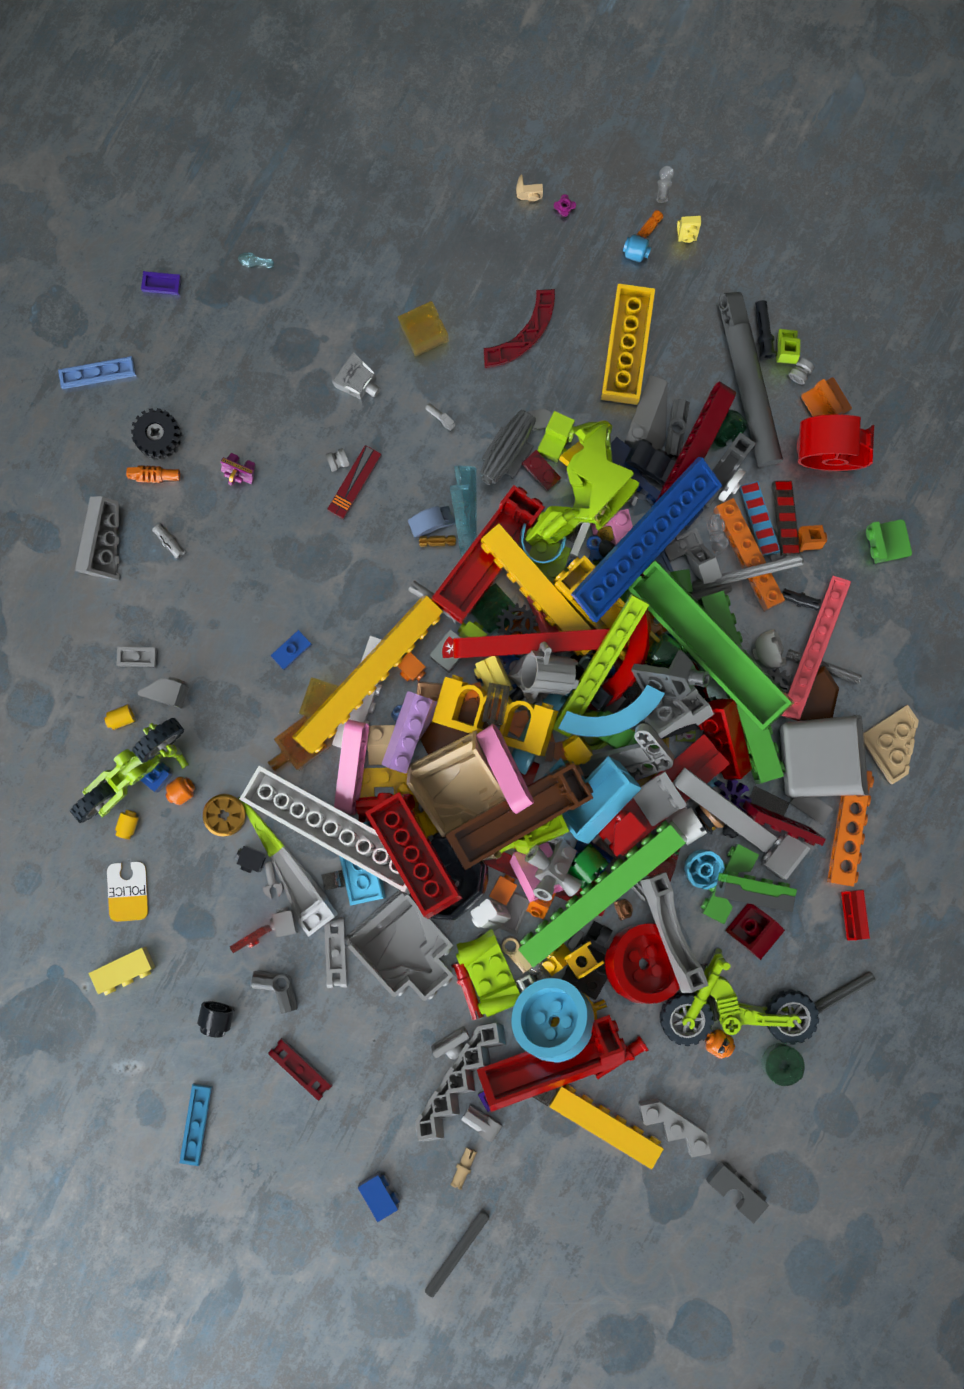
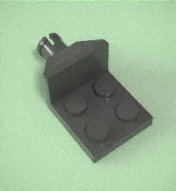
(675, 681)

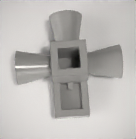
(553, 870)

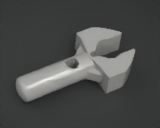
(443, 417)
(271, 881)

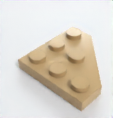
(893, 743)

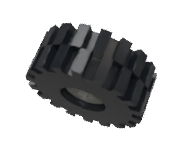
(155, 445)

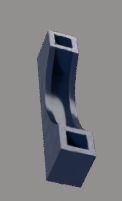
(619, 454)

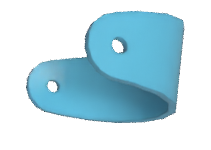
(521, 544)

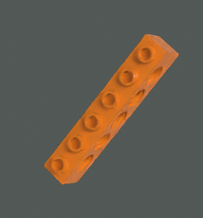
(748, 554)
(842, 835)

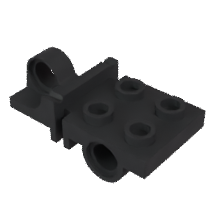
(594, 981)

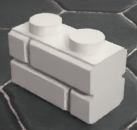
(490, 915)

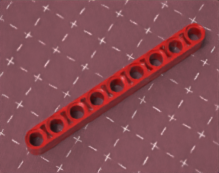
(524, 643)

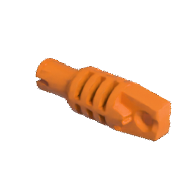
(152, 474)

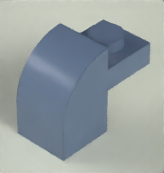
(430, 520)

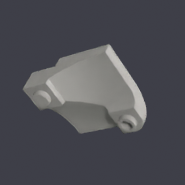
(675, 713)

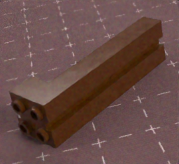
(500, 826)

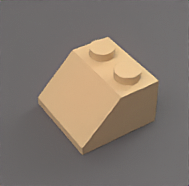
(377, 743)

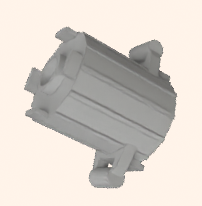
(547, 673)

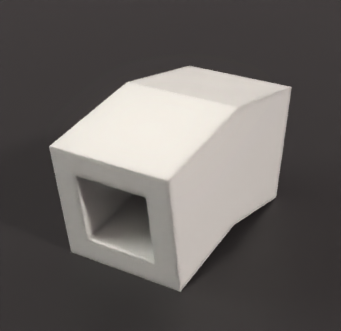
(519, 981)

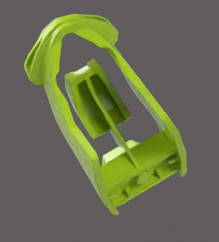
(597, 484)

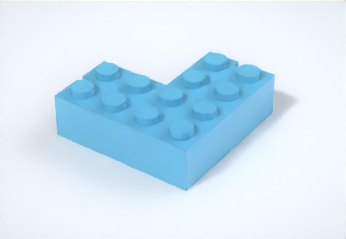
(611, 792)

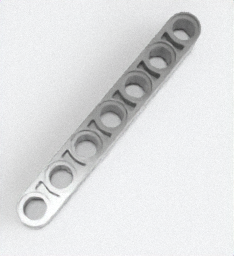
(724, 810)

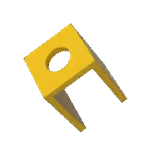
(591, 962)

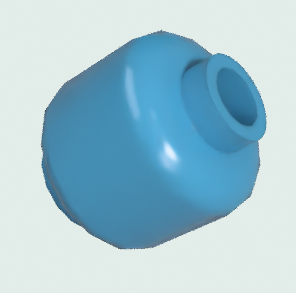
(636, 248)

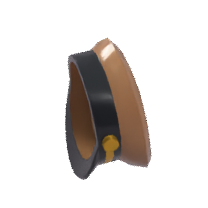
(708, 820)

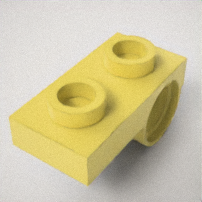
(688, 228)

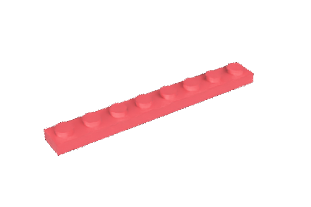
(816, 646)

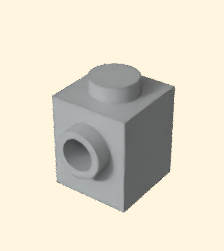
(284, 922)

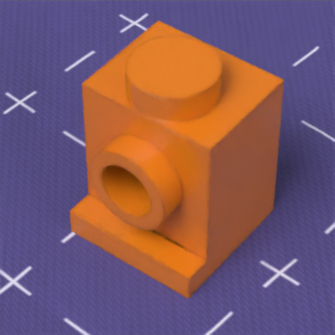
(811, 537)

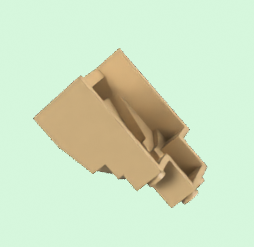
(454, 783)

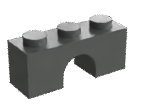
(751, 1203)

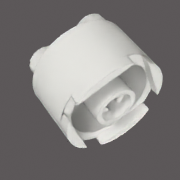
(688, 823)

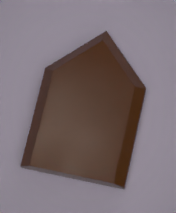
(822, 697)

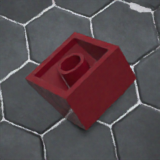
(755, 930)

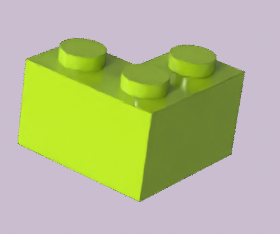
(557, 434)

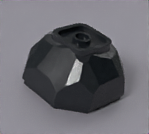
(471, 881)

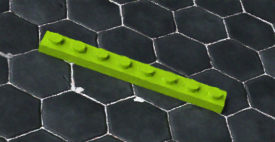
(603, 659)

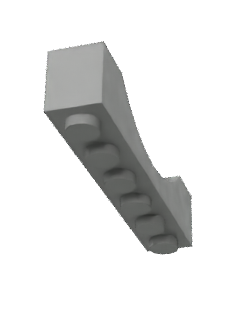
(684, 964)

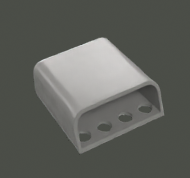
(824, 757)

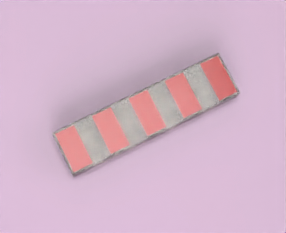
(786, 518)

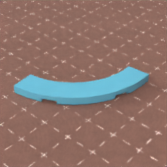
(616, 722)

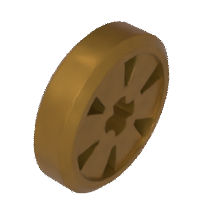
(218, 825)

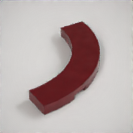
(528, 336)

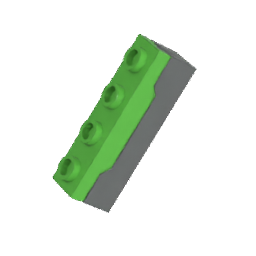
(755, 892)

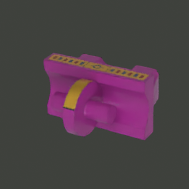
(237, 472)

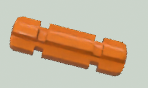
(651, 223)

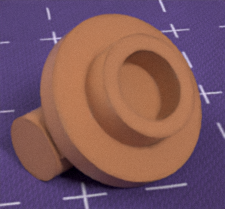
(623, 908)

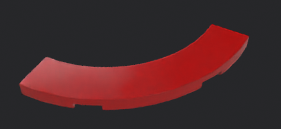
(636, 654)

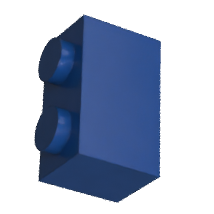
(379, 1196)

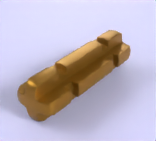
(437, 540)

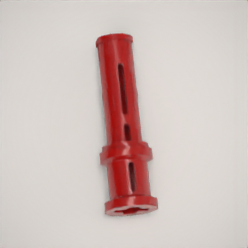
(469, 992)
(632, 1051)

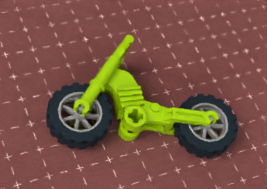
(130, 768)
(735, 1014)

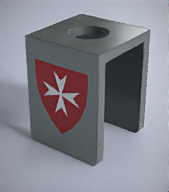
(444, 652)

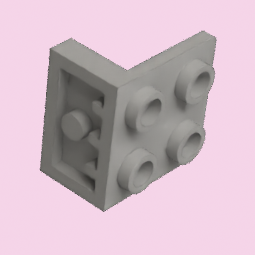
(659, 799)

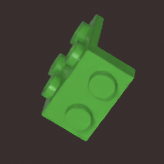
(888, 541)

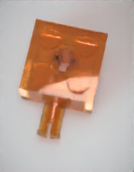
(291, 752)

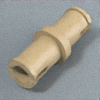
(463, 1168)

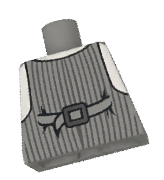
(356, 378)

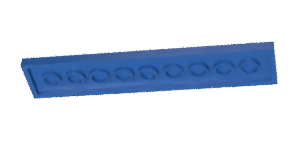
(646, 539)

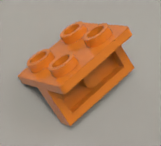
(826, 399)

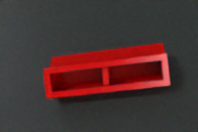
(855, 915)

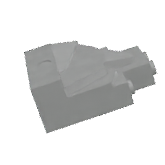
(402, 948)

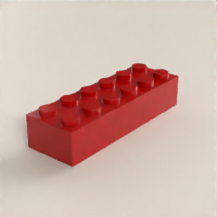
(413, 855)

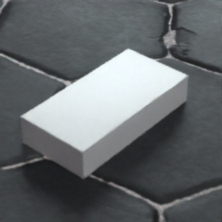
(579, 540)

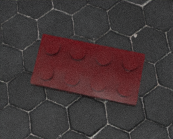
(780, 822)

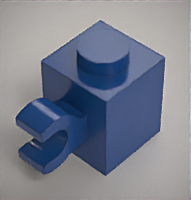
(157, 777)

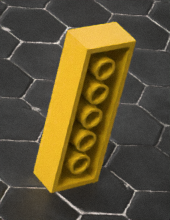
(627, 344)

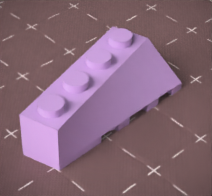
(410, 726)

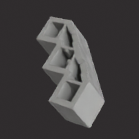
(675, 1126)

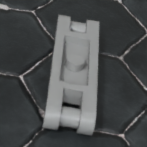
(335, 953)

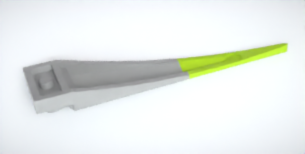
(303, 893)

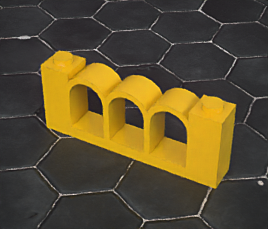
(451, 701)

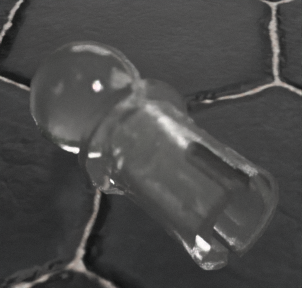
(666, 174)

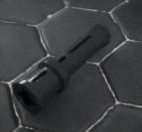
(766, 338)

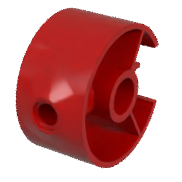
(835, 443)

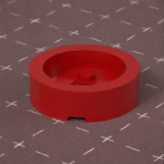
(623, 971)

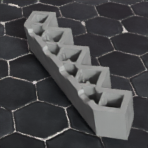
(458, 1081)

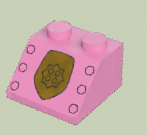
(615, 528)

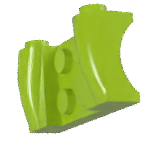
(489, 973)

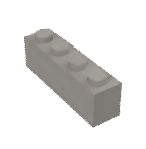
(99, 539)

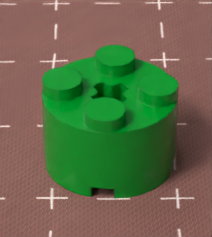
(587, 865)

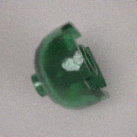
(730, 428)

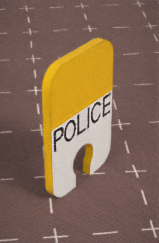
(127, 897)

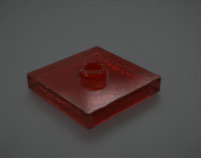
(251, 939)

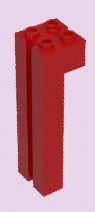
(476, 568)
(699, 758)
(529, 1076)

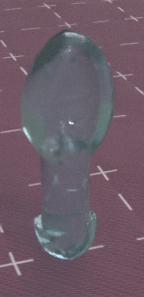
(249, 260)

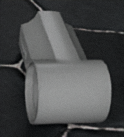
(485, 1125)

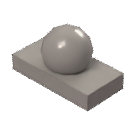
(451, 1044)

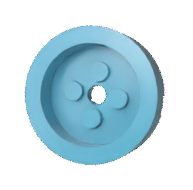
(534, 1014)

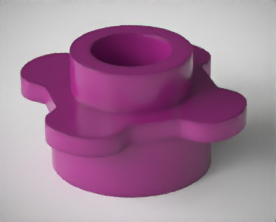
(564, 211)

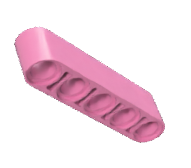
(351, 766)
(504, 769)

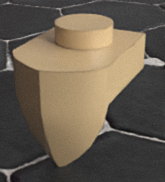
(528, 192)

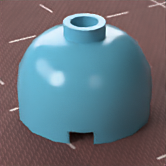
(703, 868)

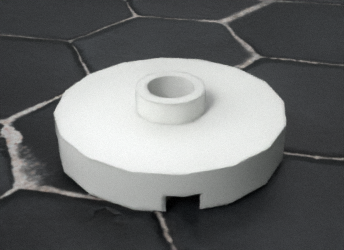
(732, 486)

